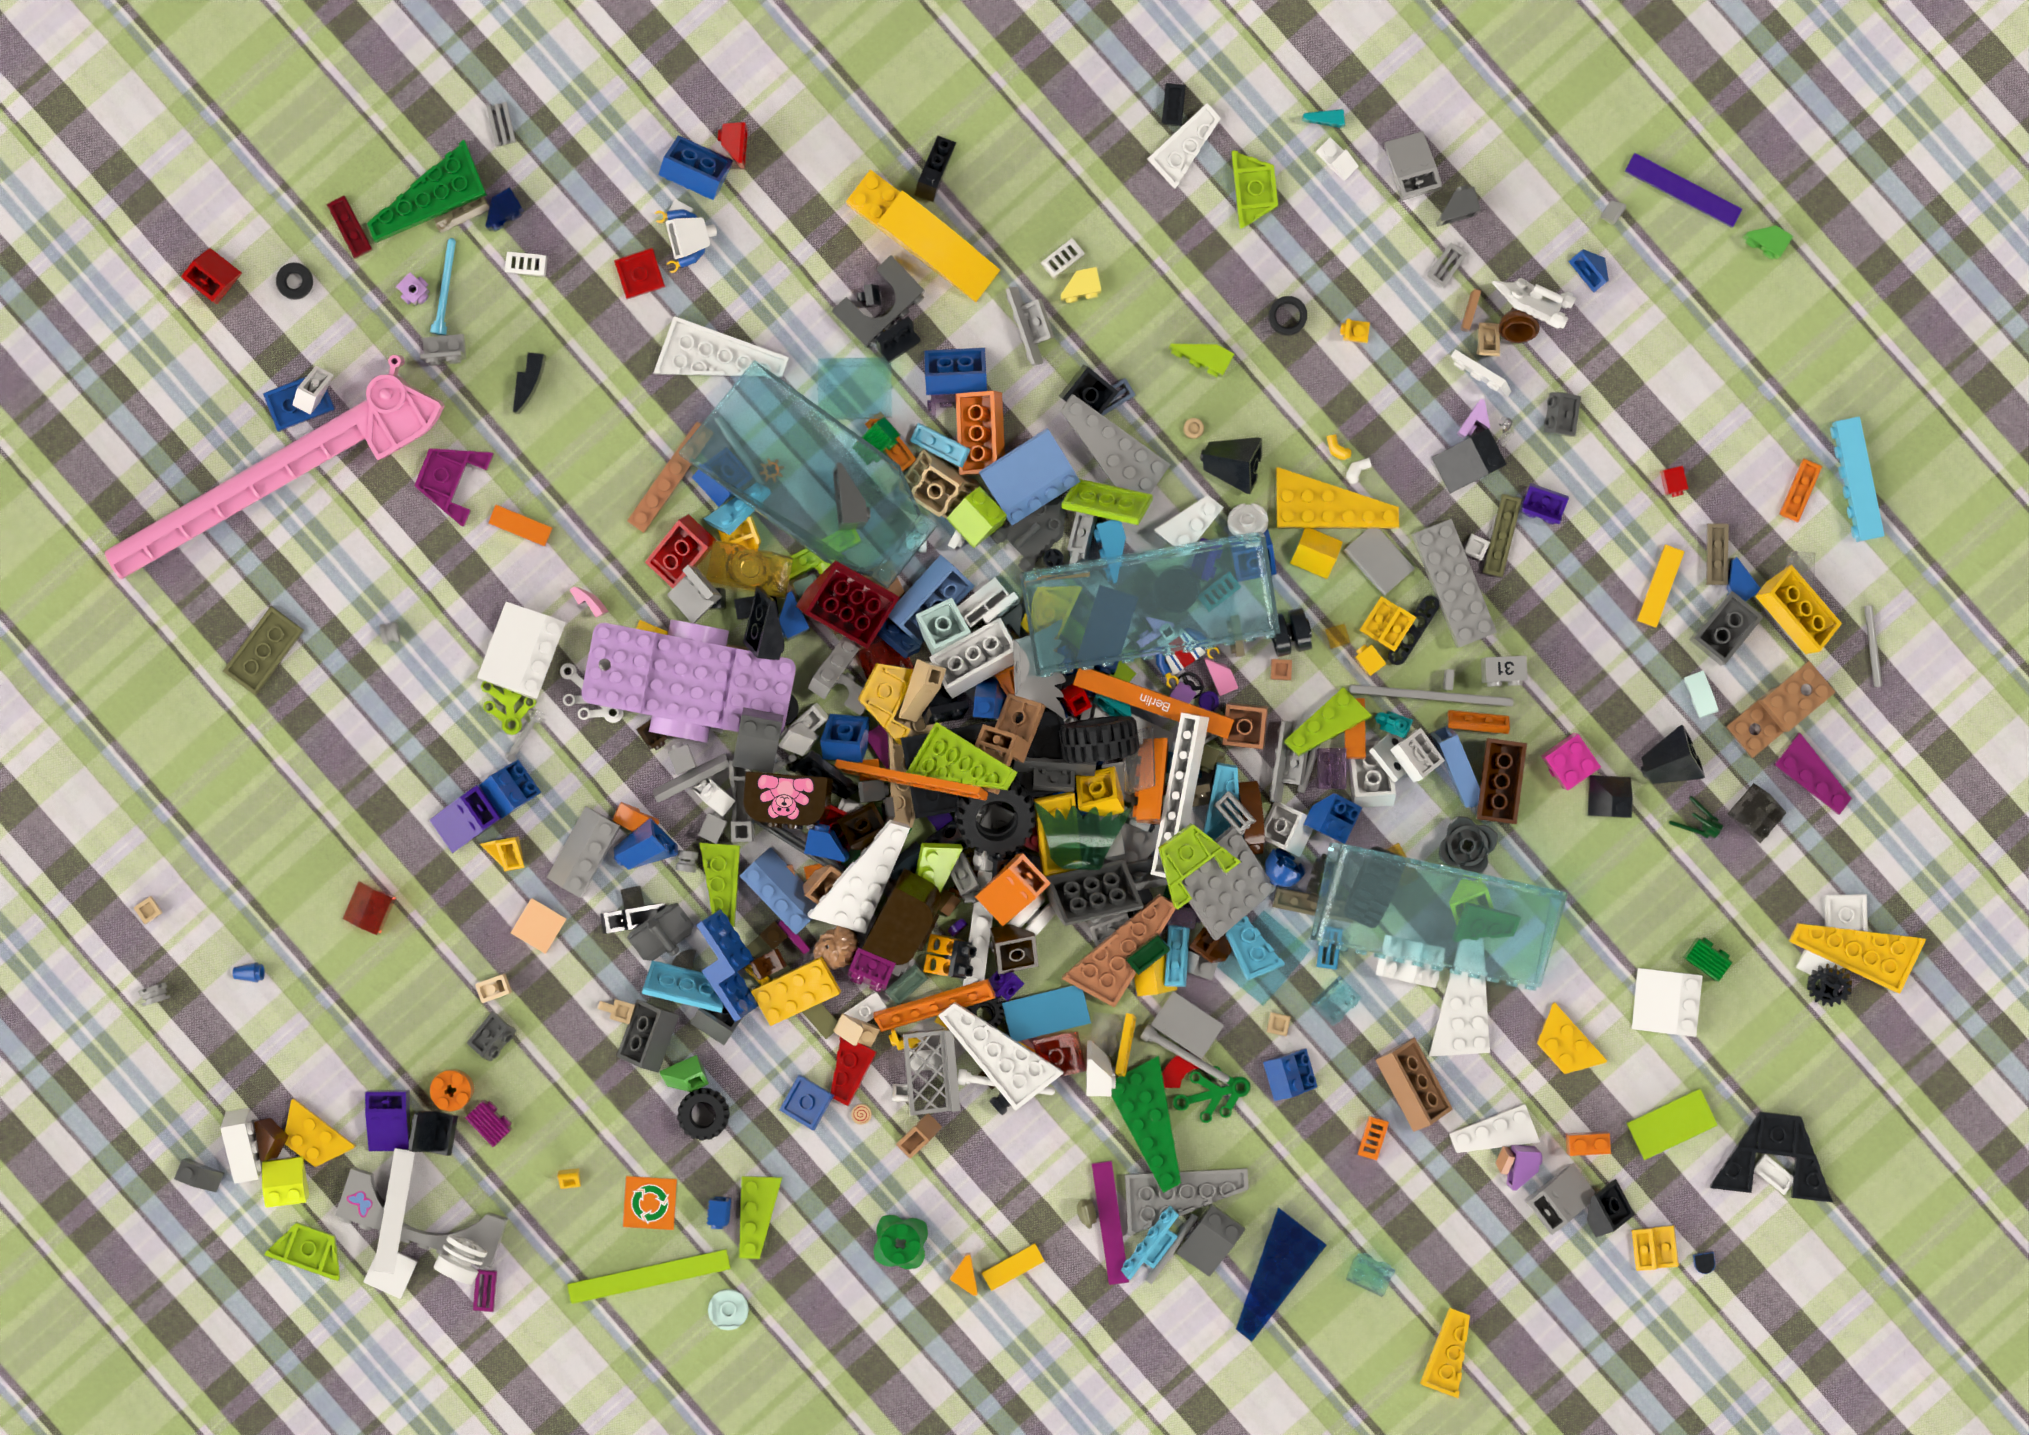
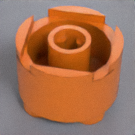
(457, 1079)

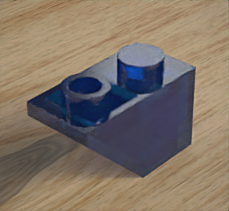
(502, 209)

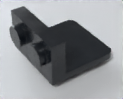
(944, 708)
(433, 1132)

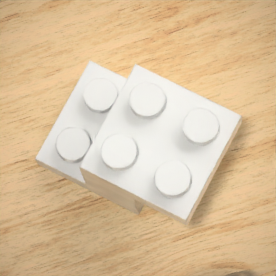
(1417, 755)
(1407, 972)

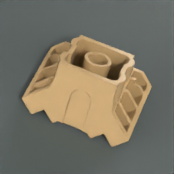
(938, 484)

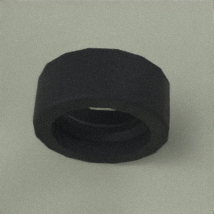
(1288, 300)

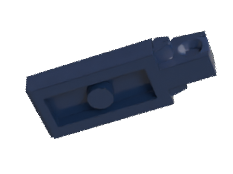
(898, 639)

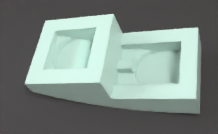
(1701, 694)

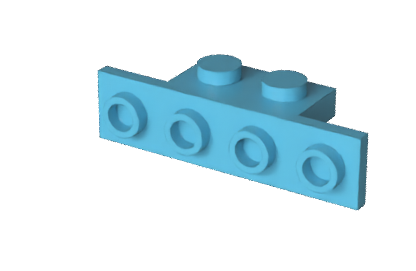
(1154, 1245)

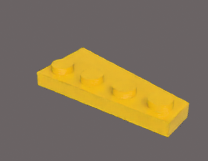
(1445, 1363)

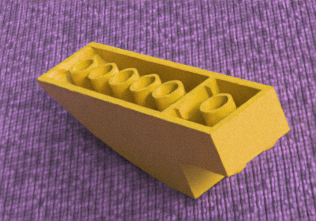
(922, 235)

